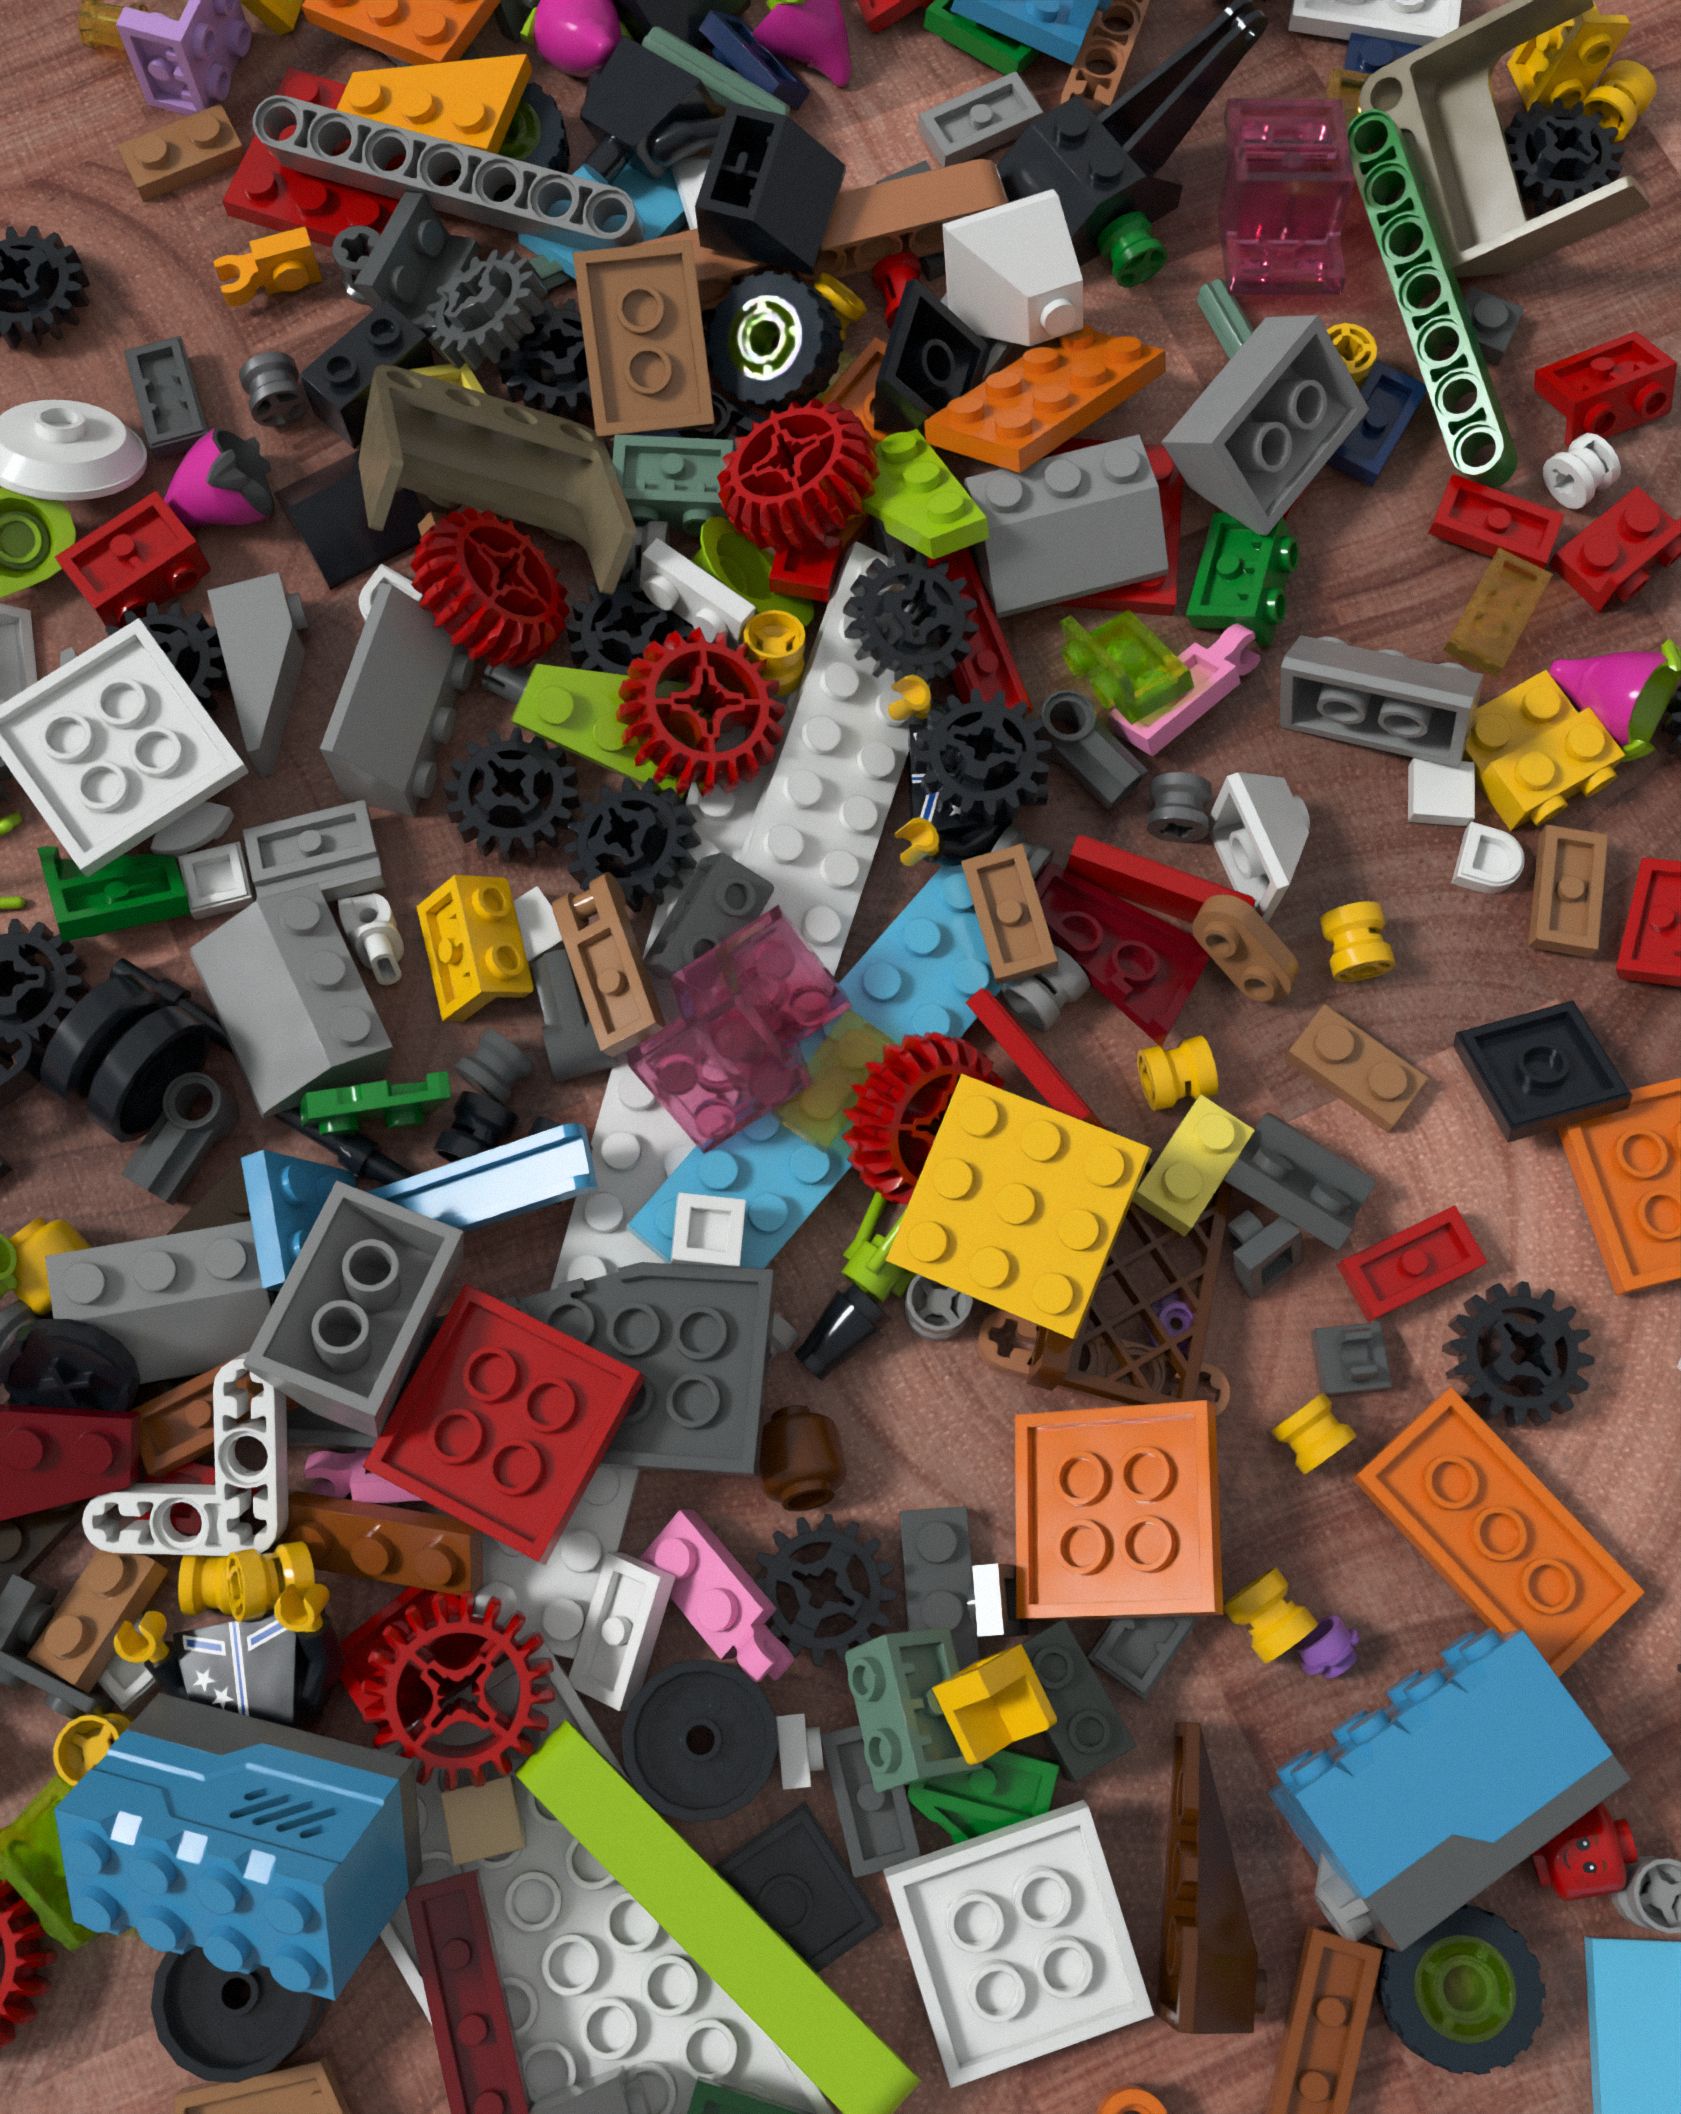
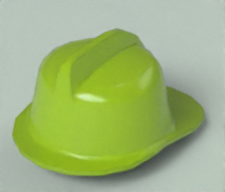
(30, 539)
(745, 569)

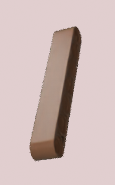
(866, 227)

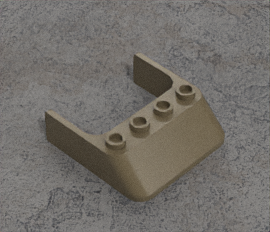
(1453, 125)
(495, 458)

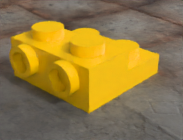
(1538, 752)

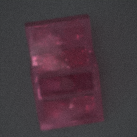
(1285, 196)
(739, 1030)

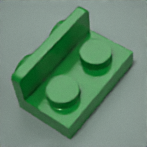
(1243, 577)

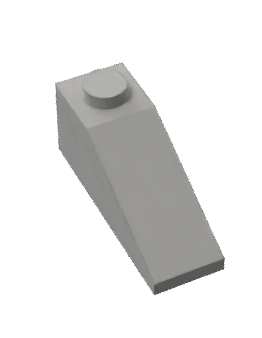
(263, 658)

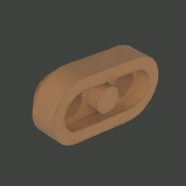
(1245, 948)

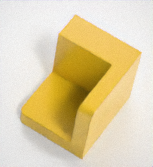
(994, 1704)

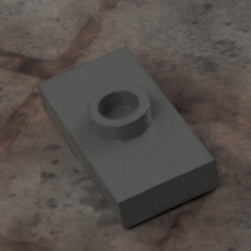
(167, 396)
(1139, 1649)

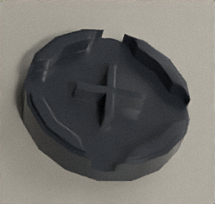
(68, 1367)

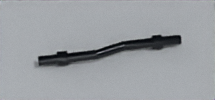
(354, 1151)

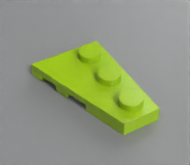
(922, 498)
(579, 714)

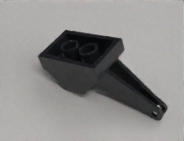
(1115, 155)

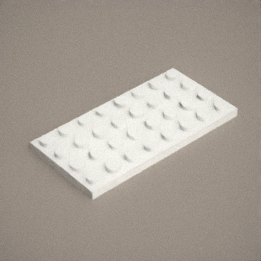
(579, 1956)

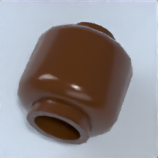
(801, 1459)

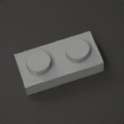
(979, 120)

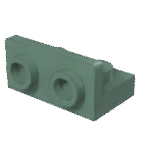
(671, 479)
(898, 1711)

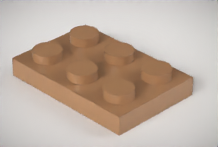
(644, 339)

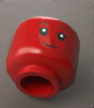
(1587, 1857)

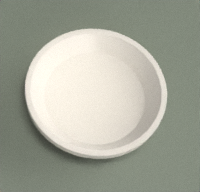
(67, 451)

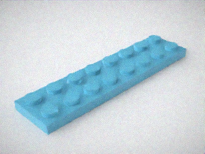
(903, 985)

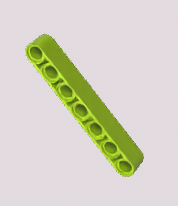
(716, 1925)

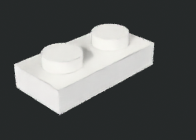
(693, 594)
(620, 1630)

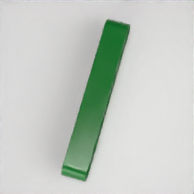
(1411, 280)

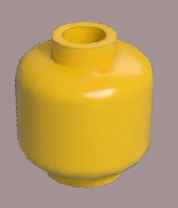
(31, 1247)

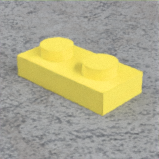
(1192, 1165)

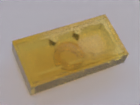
(1497, 612)

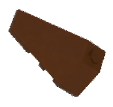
(1206, 1938)

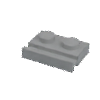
(319, 847)

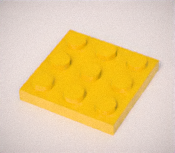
(1019, 1205)

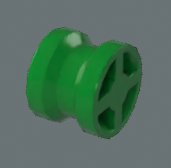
(1132, 249)

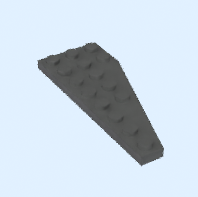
(686, 1328)

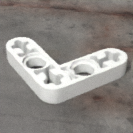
(218, 1503)

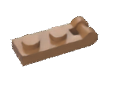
(608, 966)

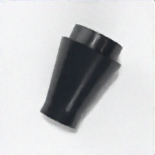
(842, 1331)

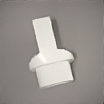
(374, 942)

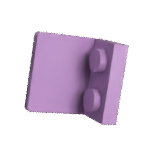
(186, 61)

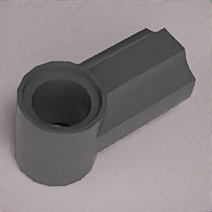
(1092, 752)
(568, 1029)
(176, 1143)

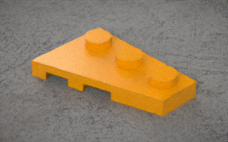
(447, 100)

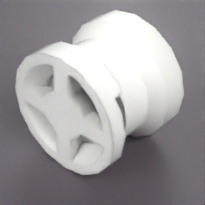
(1582, 470)

